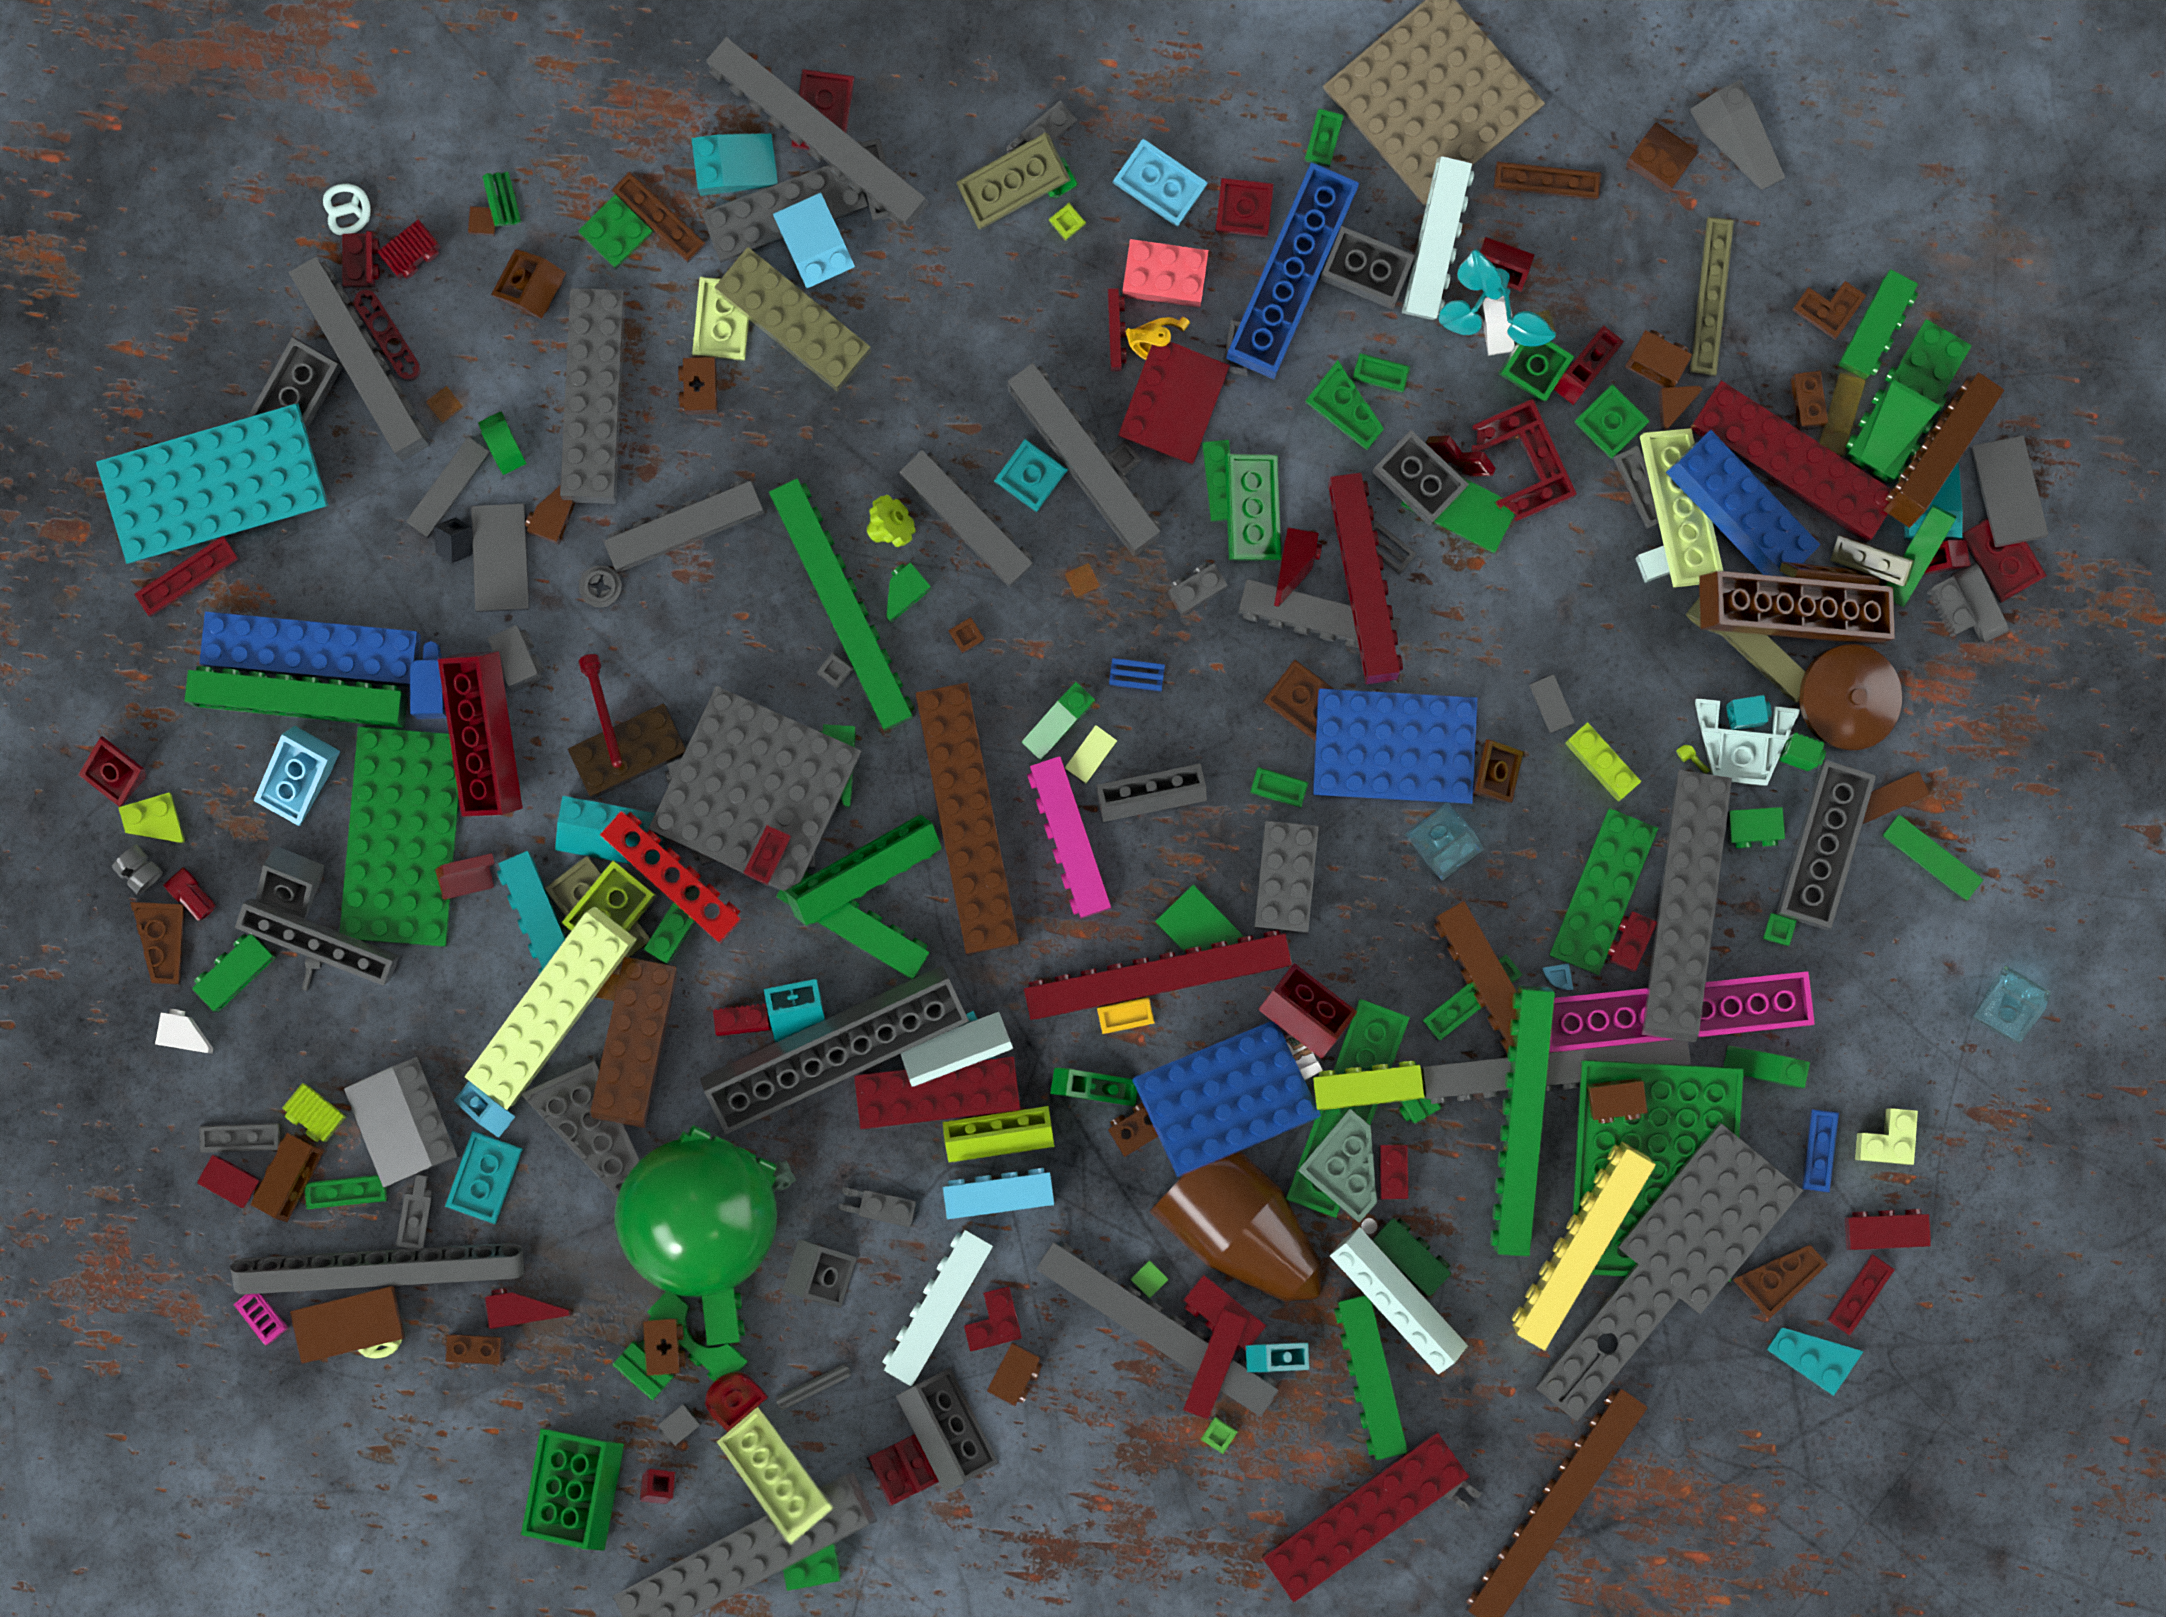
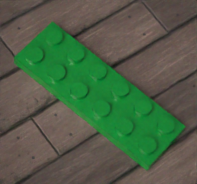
(1603, 891)

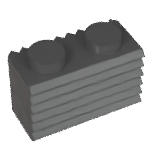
(1952, 606)

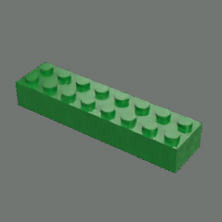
(296, 698)

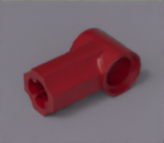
(186, 889)

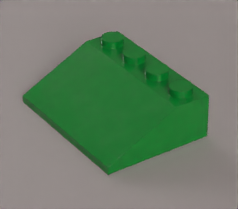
(572, 1489)

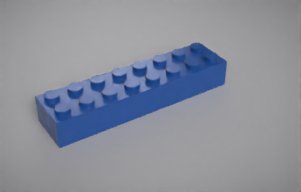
(1292, 270)
(308, 649)

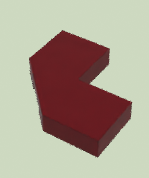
(1472, 462)

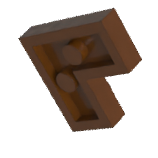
(1830, 315)

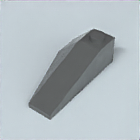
(1735, 127)

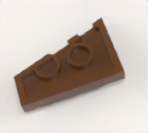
(162, 939)

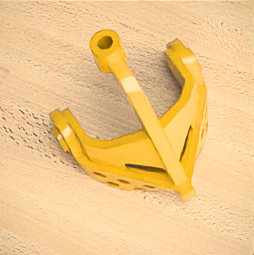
(1153, 333)

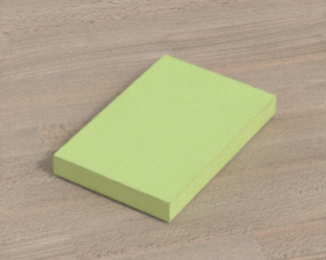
(718, 326)

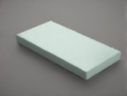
(956, 1049)

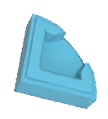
(1559, 976)

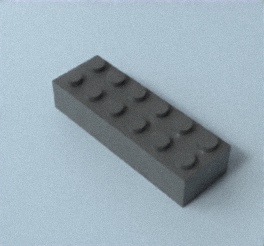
(1826, 845)

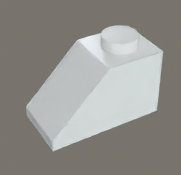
(1496, 326)
(181, 1032)

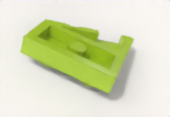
(153, 818)

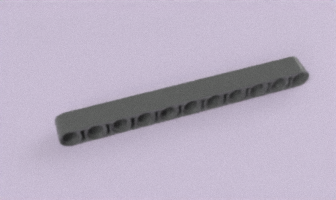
(377, 1268)

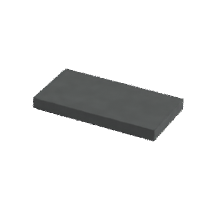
(2009, 491)
(500, 557)

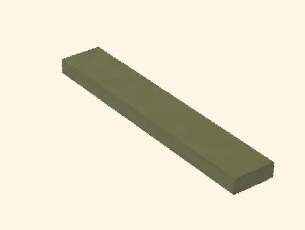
(1711, 296)

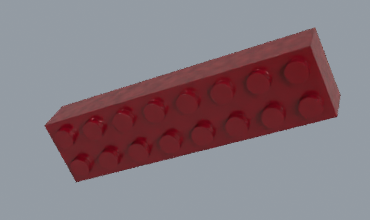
(1794, 461)
(1365, 1516)

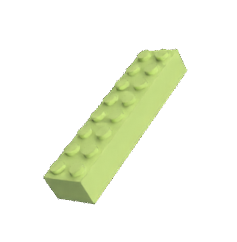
(550, 1008)

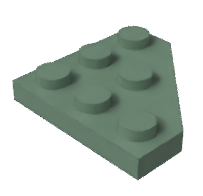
(1345, 1166)

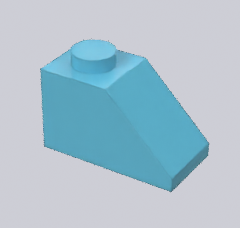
(484, 1109)

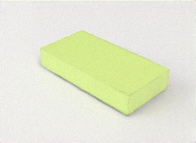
(1090, 754)

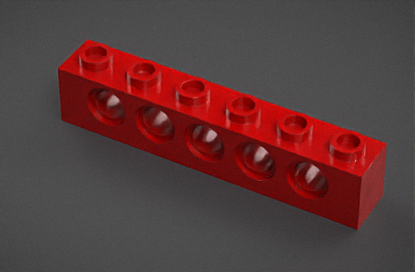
(616, 836)

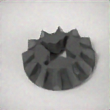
(593, 576)

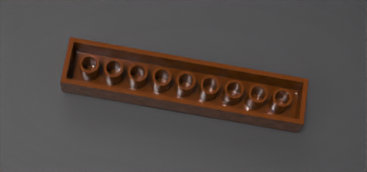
(967, 818)

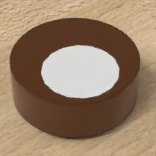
(1368, 1224)

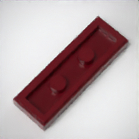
(1860, 1294)

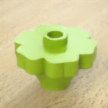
(890, 522)

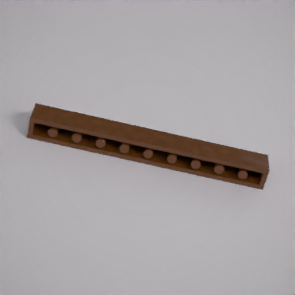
(1557, 1506)

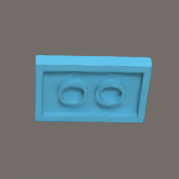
(1160, 182)

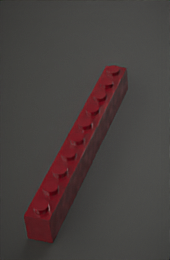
(1158, 976)

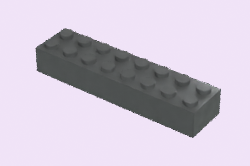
(356, 353)
(593, 396)
(1083, 459)

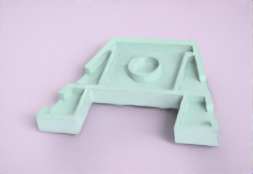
(1743, 754)

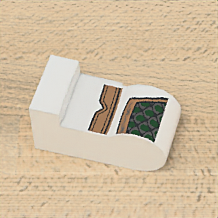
(1304, 1057)

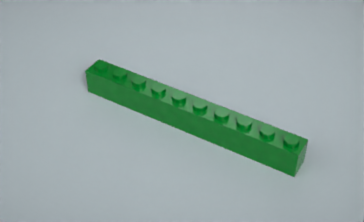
(841, 605)
(1523, 1120)

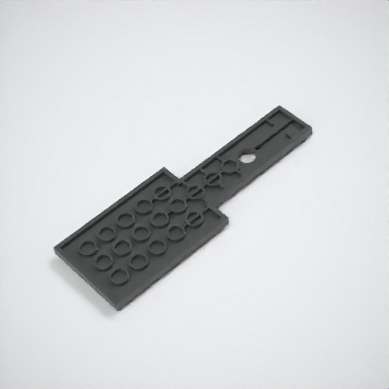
(1683, 1250)

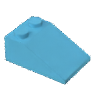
(813, 240)
(296, 774)

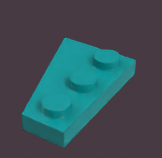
(1815, 1358)

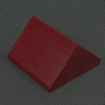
(112, 772)

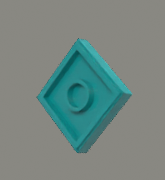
(1030, 475)

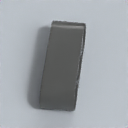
(1982, 603)

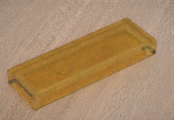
(1842, 413)

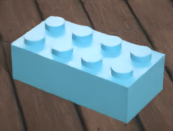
(999, 1195)

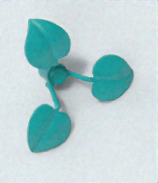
(1479, 274)

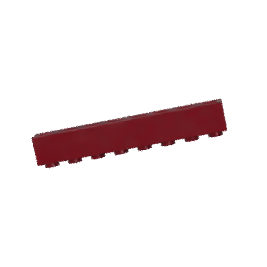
(1364, 579)

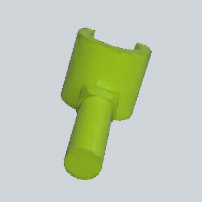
(1686, 752)

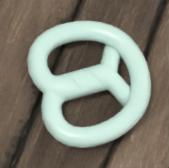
(352, 207)

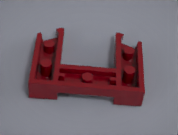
(1554, 482)

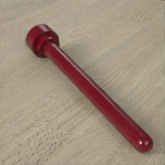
(590, 667)

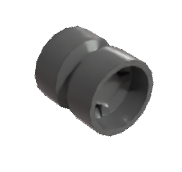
(137, 869)

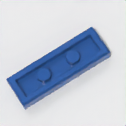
(1820, 1150)

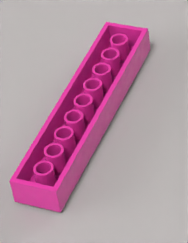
(1727, 1009)

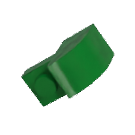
(501, 443)

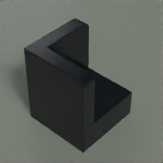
(453, 540)

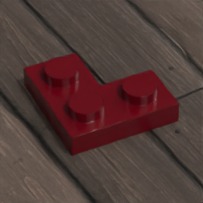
(1001, 1326)

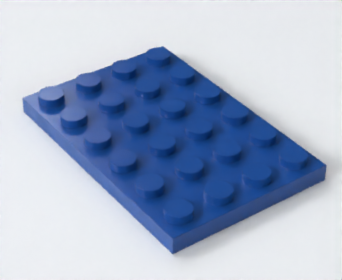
(1395, 746)
(1226, 1098)

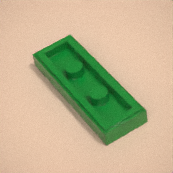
(344, 1192)

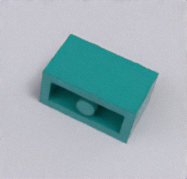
(1748, 712)
(1277, 1357)

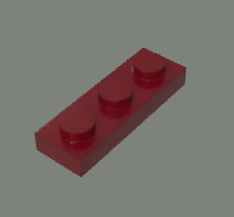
(1116, 329)

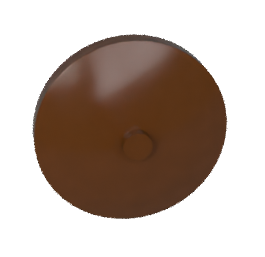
(1850, 697)

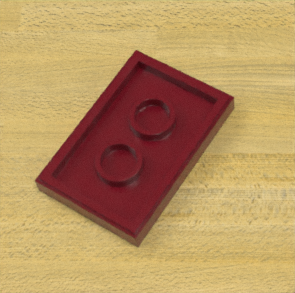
(829, 95)
(2006, 567)

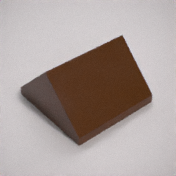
(1497, 771)

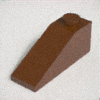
(550, 517)

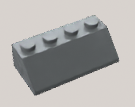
(947, 1429)

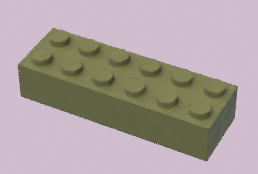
(792, 319)

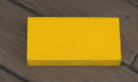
(1125, 1015)

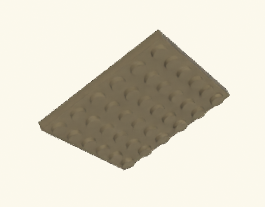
(1433, 93)

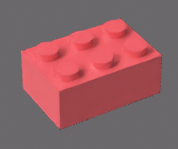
(1165, 273)

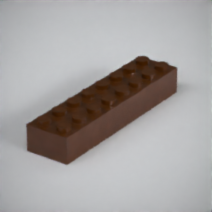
(1796, 607)

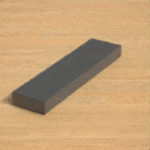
(448, 487)

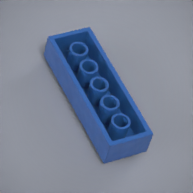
(1741, 506)

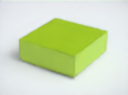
(1067, 221)

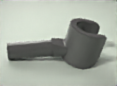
(310, 964)

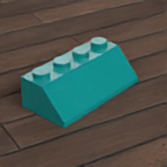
(582, 823)

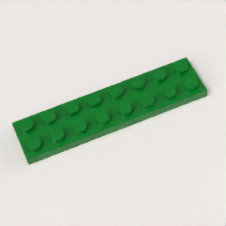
(1370, 1041)

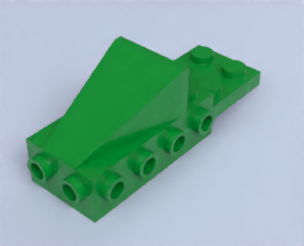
(1907, 403)

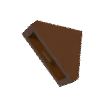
(1674, 402)

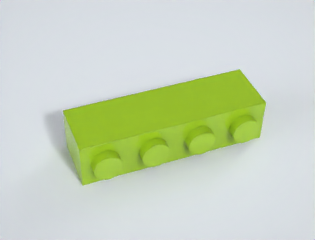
(1368, 1087)
(998, 1134)

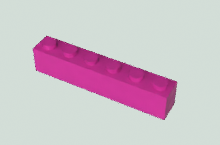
(1070, 838)

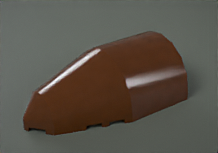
(1242, 1228)

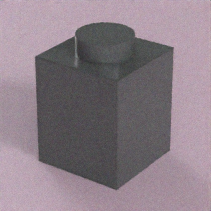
(678, 1425)

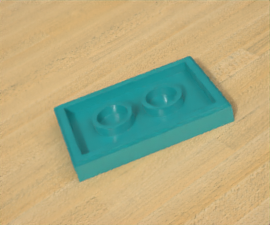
(484, 1177)

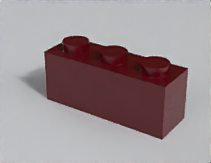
(1887, 1230)
(1209, 1301)

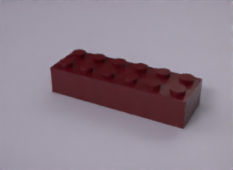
(480, 733)
(974, 1090)

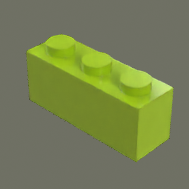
(1603, 762)

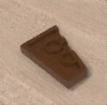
(1781, 1279)

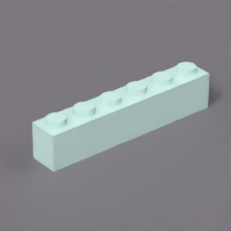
(1437, 238)
(1399, 1300)
(938, 1307)

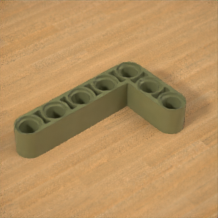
(1763, 655)

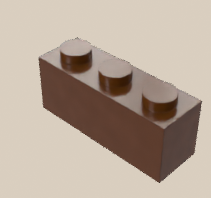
(286, 1177)

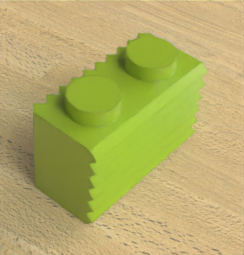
(313, 1113)

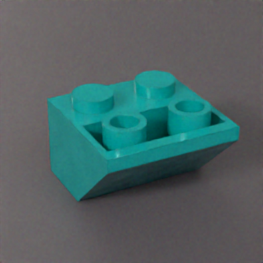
(794, 1007)

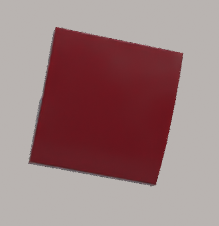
(902, 1470)

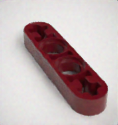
(385, 336)

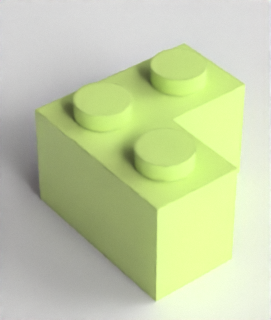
(1895, 1145)

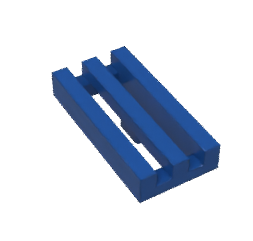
(1145, 665)

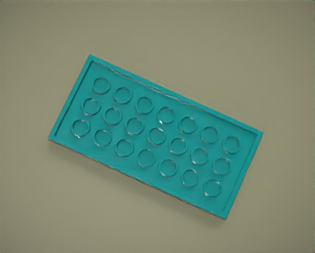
(212, 483)

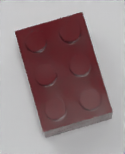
(1308, 1010)

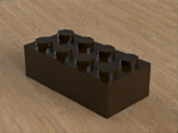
(644, 746)

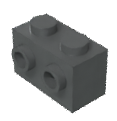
(1197, 589)

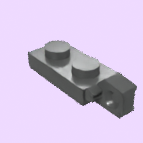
(415, 1214)

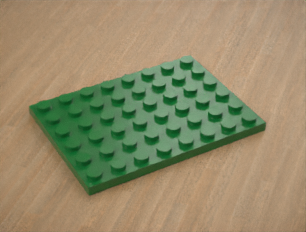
(1681, 1112)

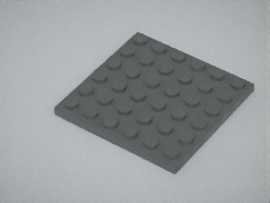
(754, 772)

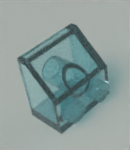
(1445, 841)
(2012, 1004)

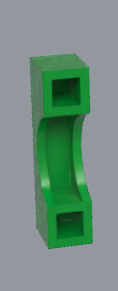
(716, 1359)

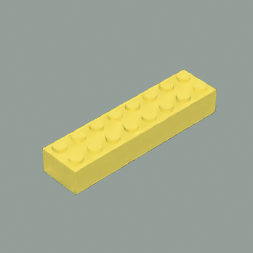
(1582, 1245)

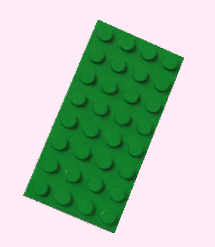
(398, 837)

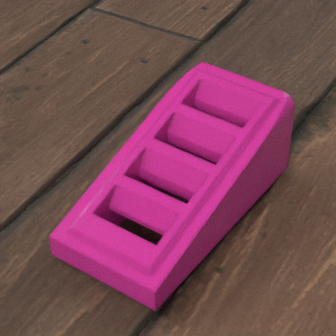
(268, 1338)

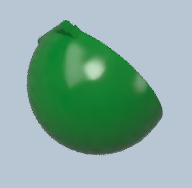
(697, 1214)

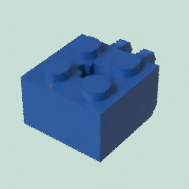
(426, 686)

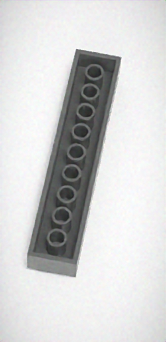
(1687, 906)
(833, 1049)
(745, 1558)

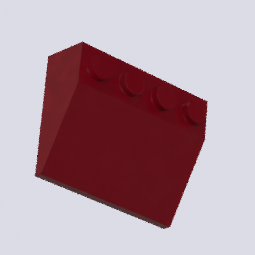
(1174, 401)

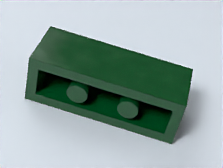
(1412, 1256)

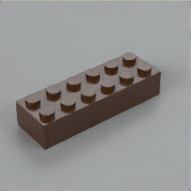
(1942, 449)
(634, 1042)

